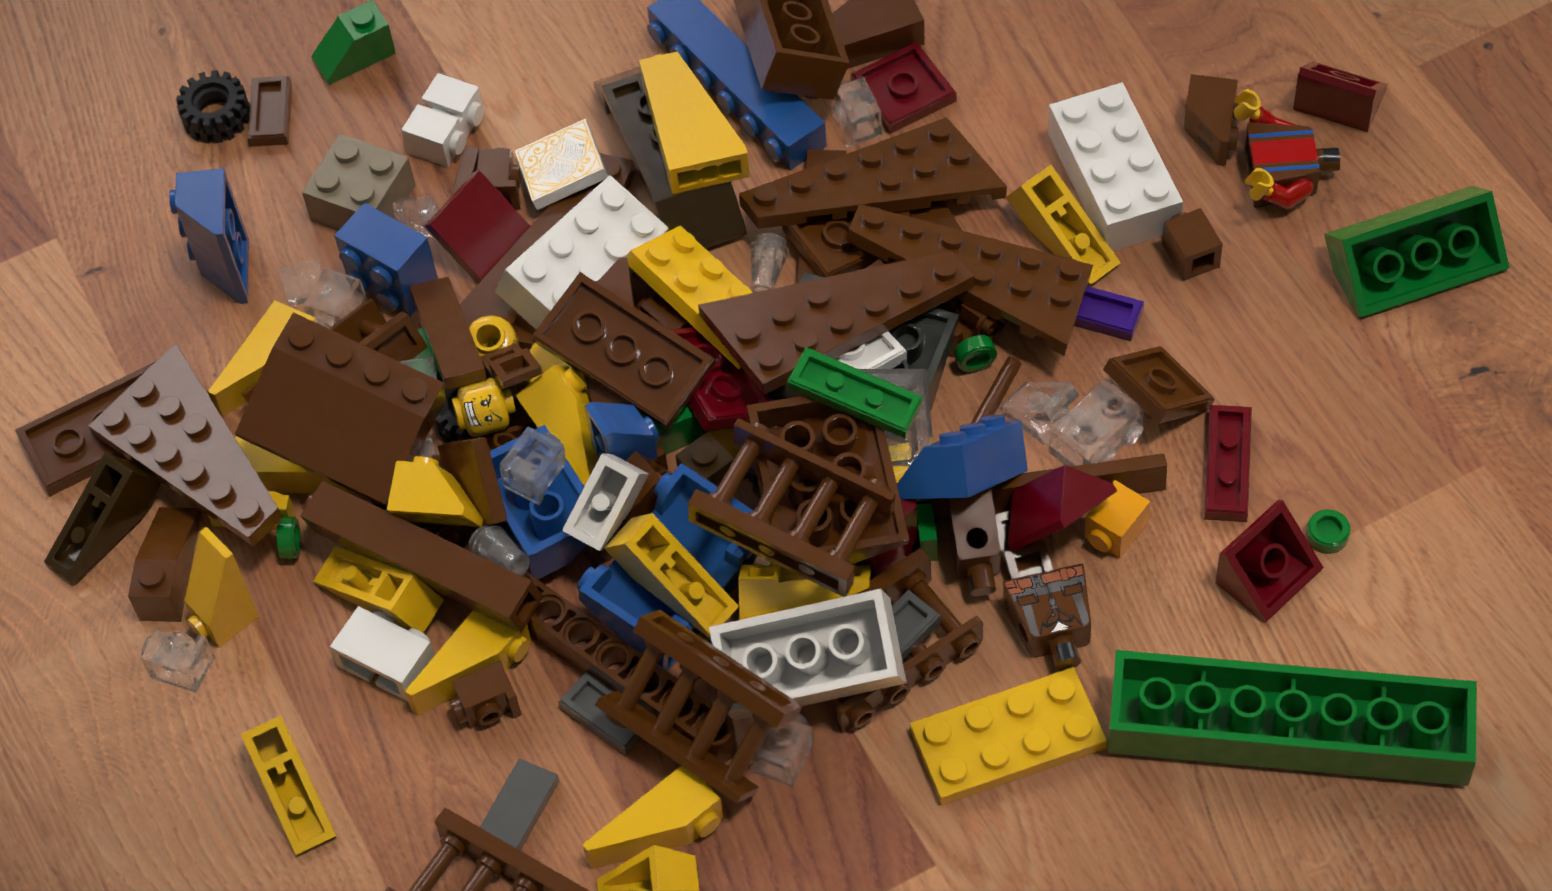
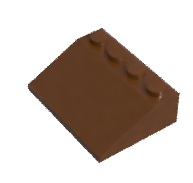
(340, 408)
(845, 443)

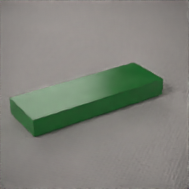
(855, 392)

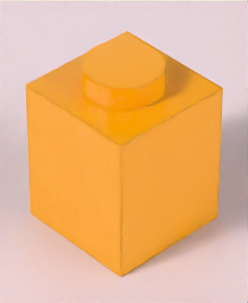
(1117, 521)

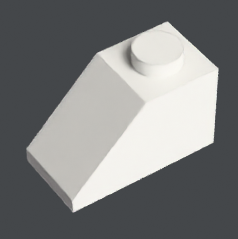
(605, 501)

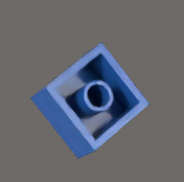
(385, 257)

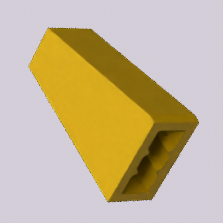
(690, 129)

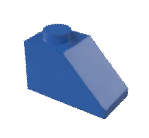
(620, 430)

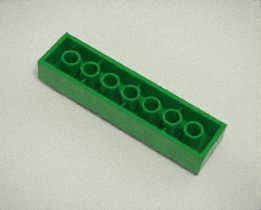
(1294, 717)

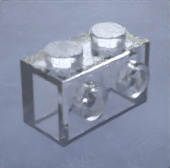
(1096, 427)

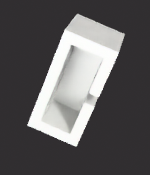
(443, 130)
(375, 645)

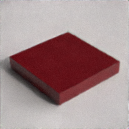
(906, 87)
(477, 226)

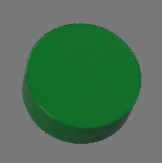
(975, 353)
(1328, 531)
(288, 538)

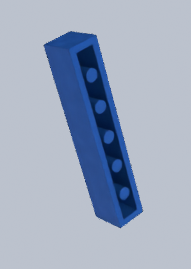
(727, 70)

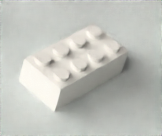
(1113, 165)
(583, 241)
(818, 648)

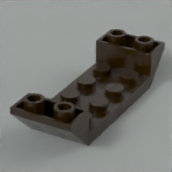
(705, 212)

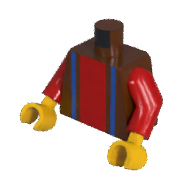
(1280, 156)

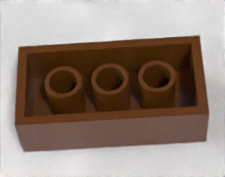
(794, 46)

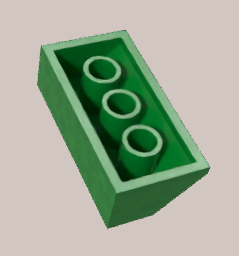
(1418, 250)

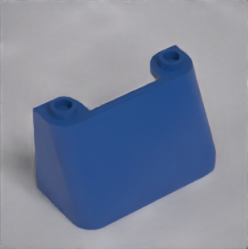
(621, 600)

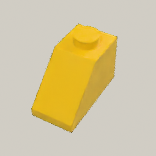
(430, 495)

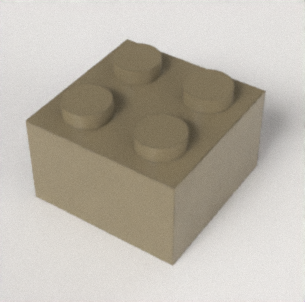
(354, 175)

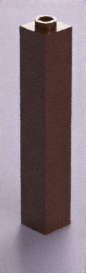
(432, 559)

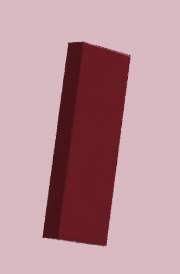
(1228, 463)

